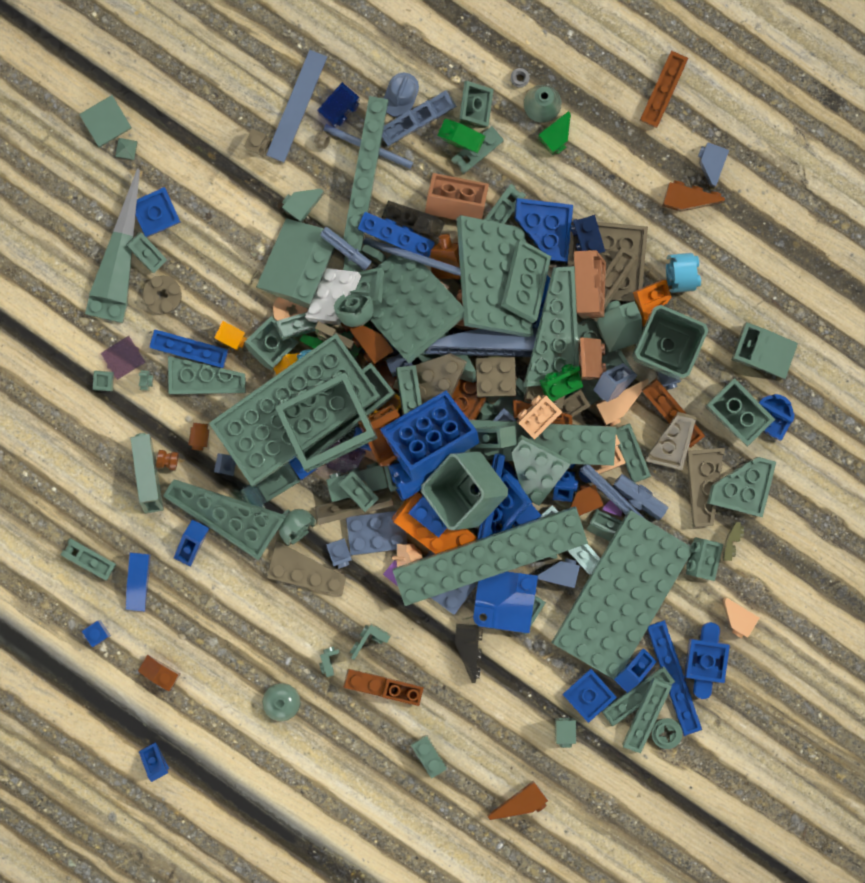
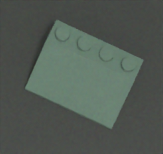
(296, 263)

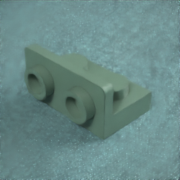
(704, 559)

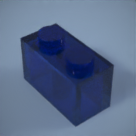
(339, 105)

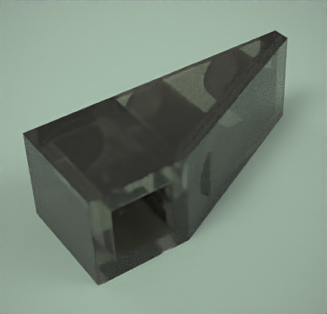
(416, 220)
(467, 644)

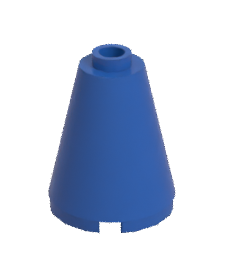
(405, 486)

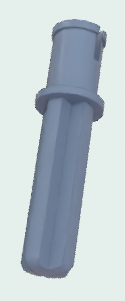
(345, 248)

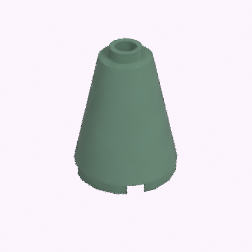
(540, 109)

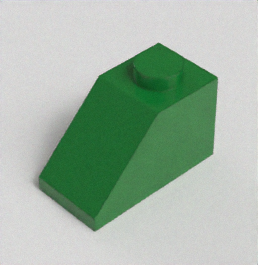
(556, 135)
(461, 136)

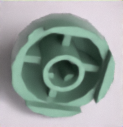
(355, 308)
(296, 525)
(281, 702)

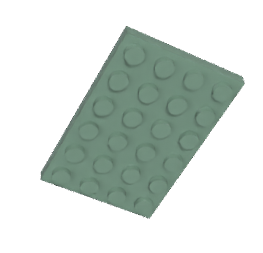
(484, 267)
(414, 307)

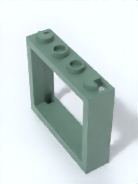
(339, 450)

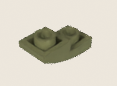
(735, 533)

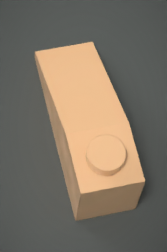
(618, 407)

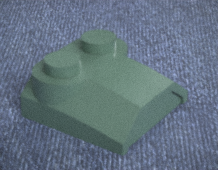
(267, 344)

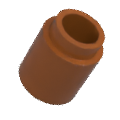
(199, 436)

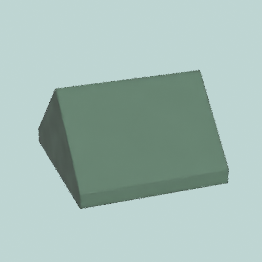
(476, 104)

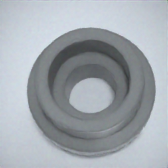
(520, 71)

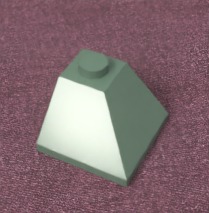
(620, 327)

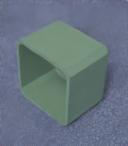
(687, 341)
(453, 493)

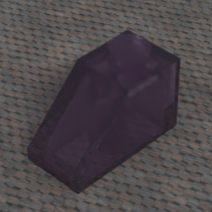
(348, 461)

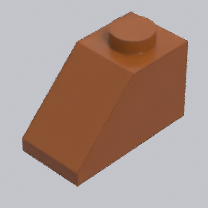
(586, 499)
(159, 673)

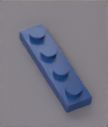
(188, 348)

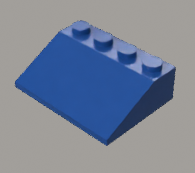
(429, 435)

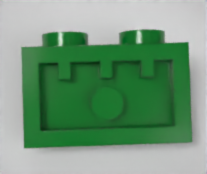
(561, 383)

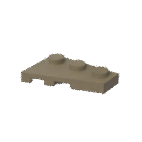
(674, 442)

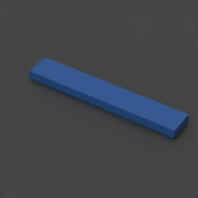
(679, 691)

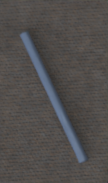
(412, 256)

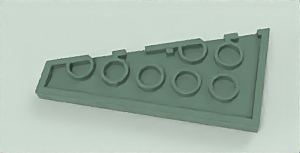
(238, 521)

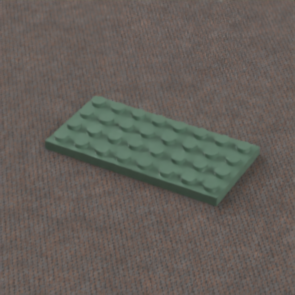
(254, 429)
(622, 595)

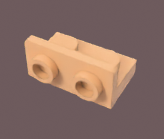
(538, 416)

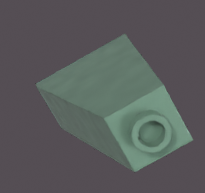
(146, 473)

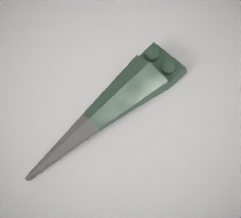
(111, 286)

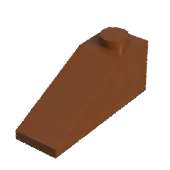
(523, 802)

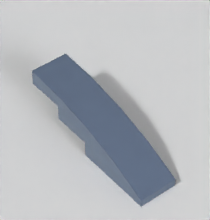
(418, 117)

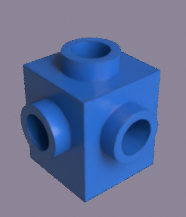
(565, 487)

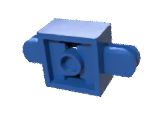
(706, 660)

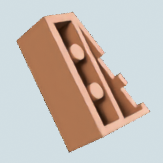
(589, 283)

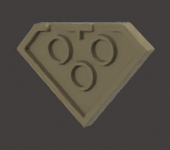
(438, 376)

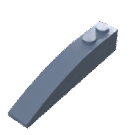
(484, 343)

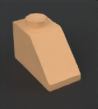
(739, 618)

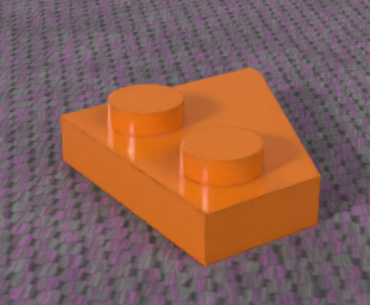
(650, 297)

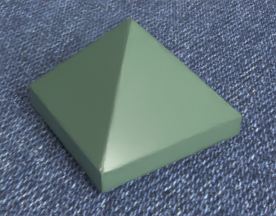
(126, 148)

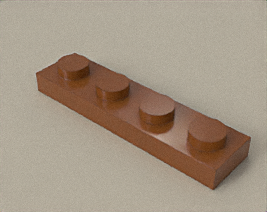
(664, 89)
(668, 406)

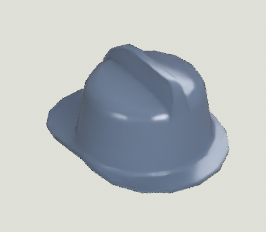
(401, 93)

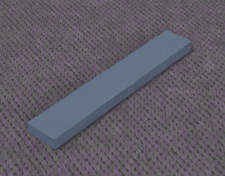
(296, 106)

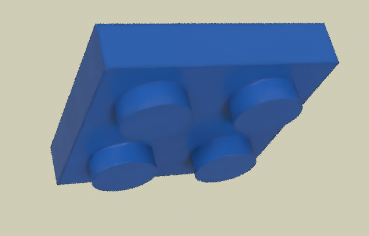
(156, 212)
(589, 695)

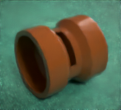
(167, 460)

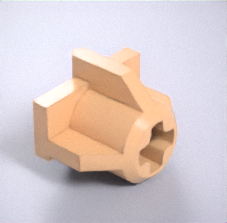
(406, 554)

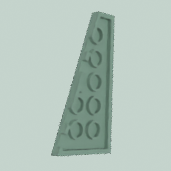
(557, 331)

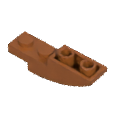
(383, 687)

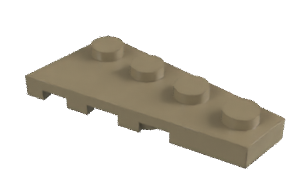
(703, 471)

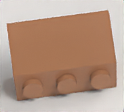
(455, 197)

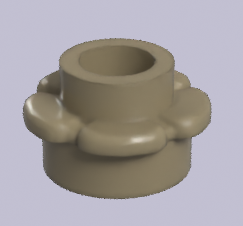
(322, 140)

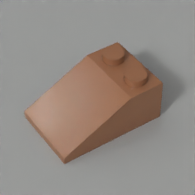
(591, 358)

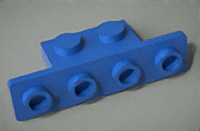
(398, 236)

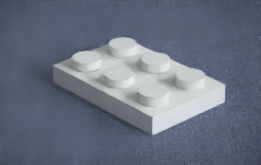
(331, 287)

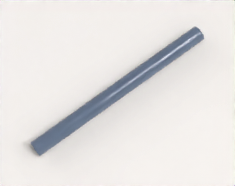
(356, 141)

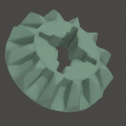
(671, 725)

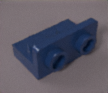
(587, 234)

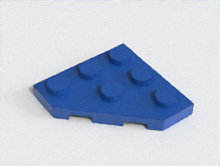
(546, 225)

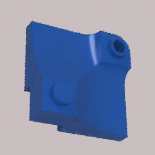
(513, 505)
(506, 601)

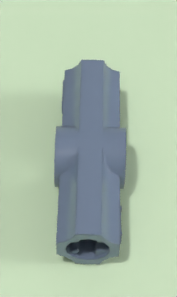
(640, 497)

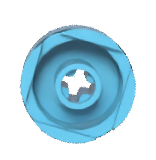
(682, 272)

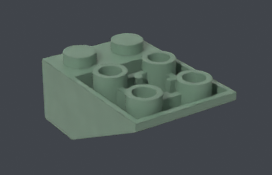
(764, 350)

